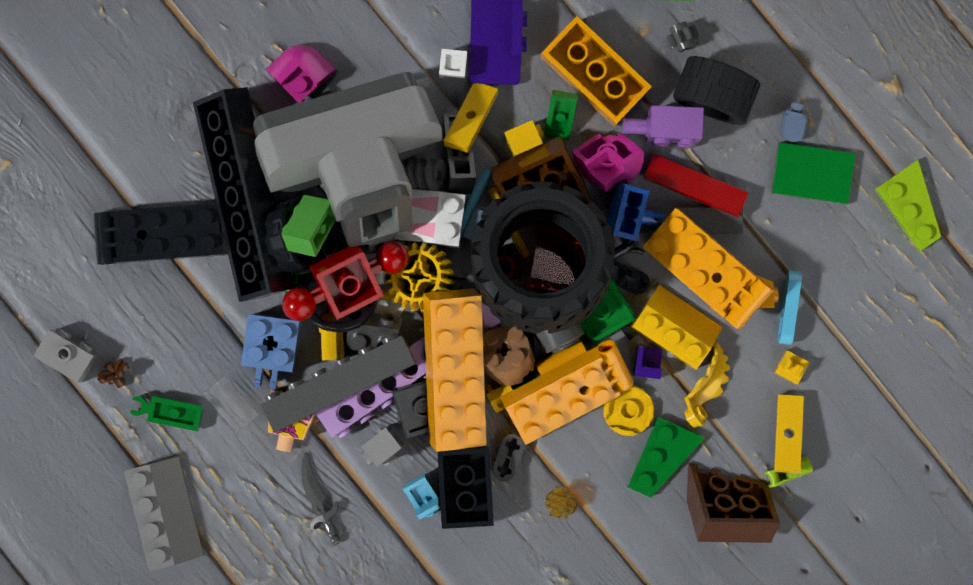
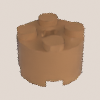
(507, 355)

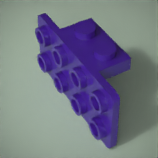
(497, 41)

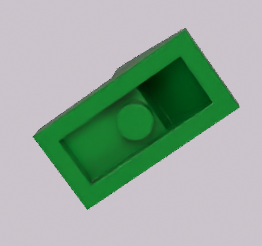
(560, 114)

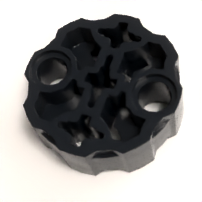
(276, 246)

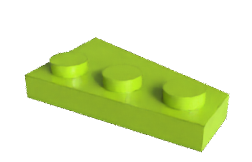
(911, 205)

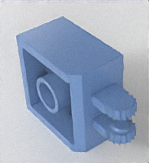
(257, 353)

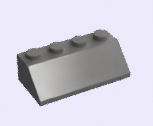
(164, 513)

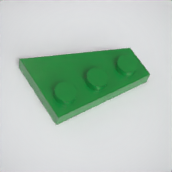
(662, 455)

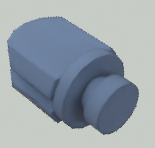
(794, 123)

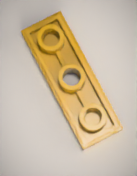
(470, 117)
(789, 419)

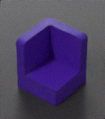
(648, 362)

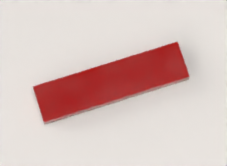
(695, 185)

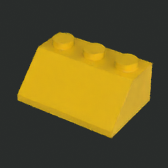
(677, 327)

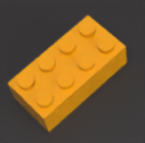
(595, 71)

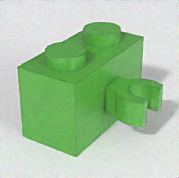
(308, 226)

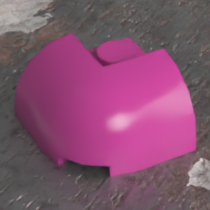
(301, 70)
(609, 160)

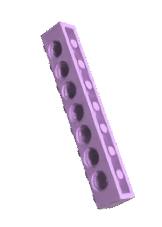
(331, 415)

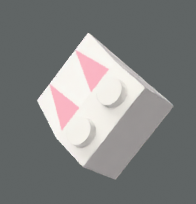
(435, 218)

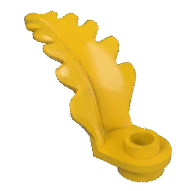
(707, 388)

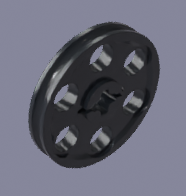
(343, 324)

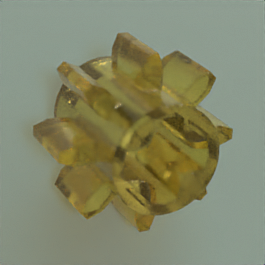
(561, 502)

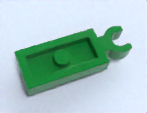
(170, 412)

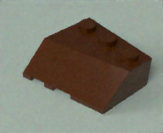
(541, 164)
(730, 507)

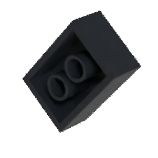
(465, 488)

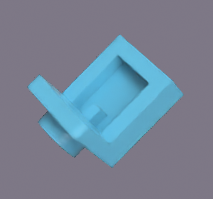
(422, 496)

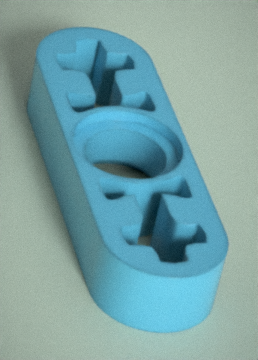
(789, 307)

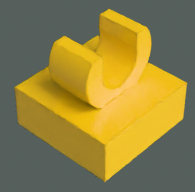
(791, 367)
(494, 396)

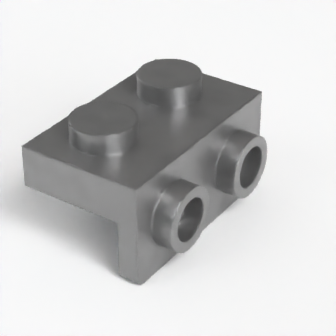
(373, 331)

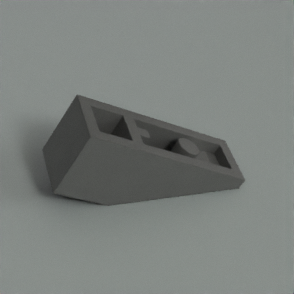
(459, 165)

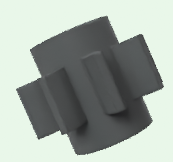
(682, 36)

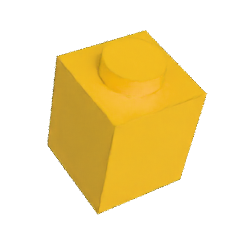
(524, 138)

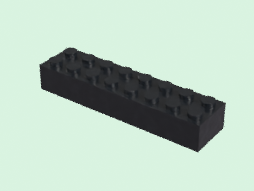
(240, 191)

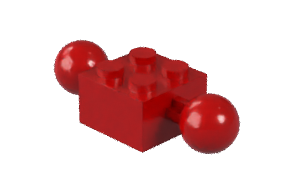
(346, 281)

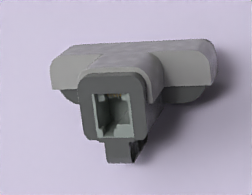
(354, 150)

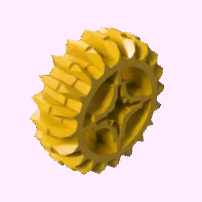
(420, 267)

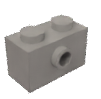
(66, 355)
(381, 448)

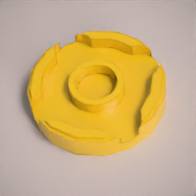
(629, 412)

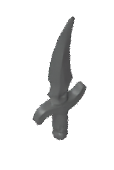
(318, 502)

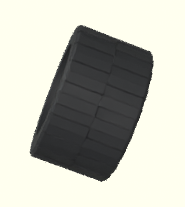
(718, 88)

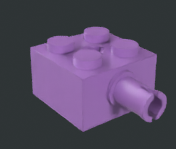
(668, 125)

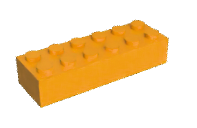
(454, 369)

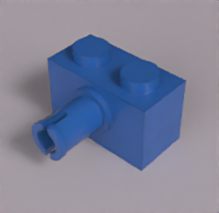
(629, 212)

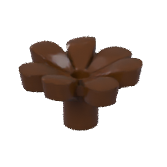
(114, 373)

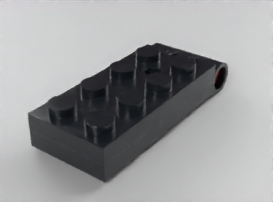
(171, 234)

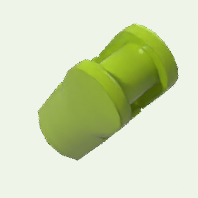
(806, 468)

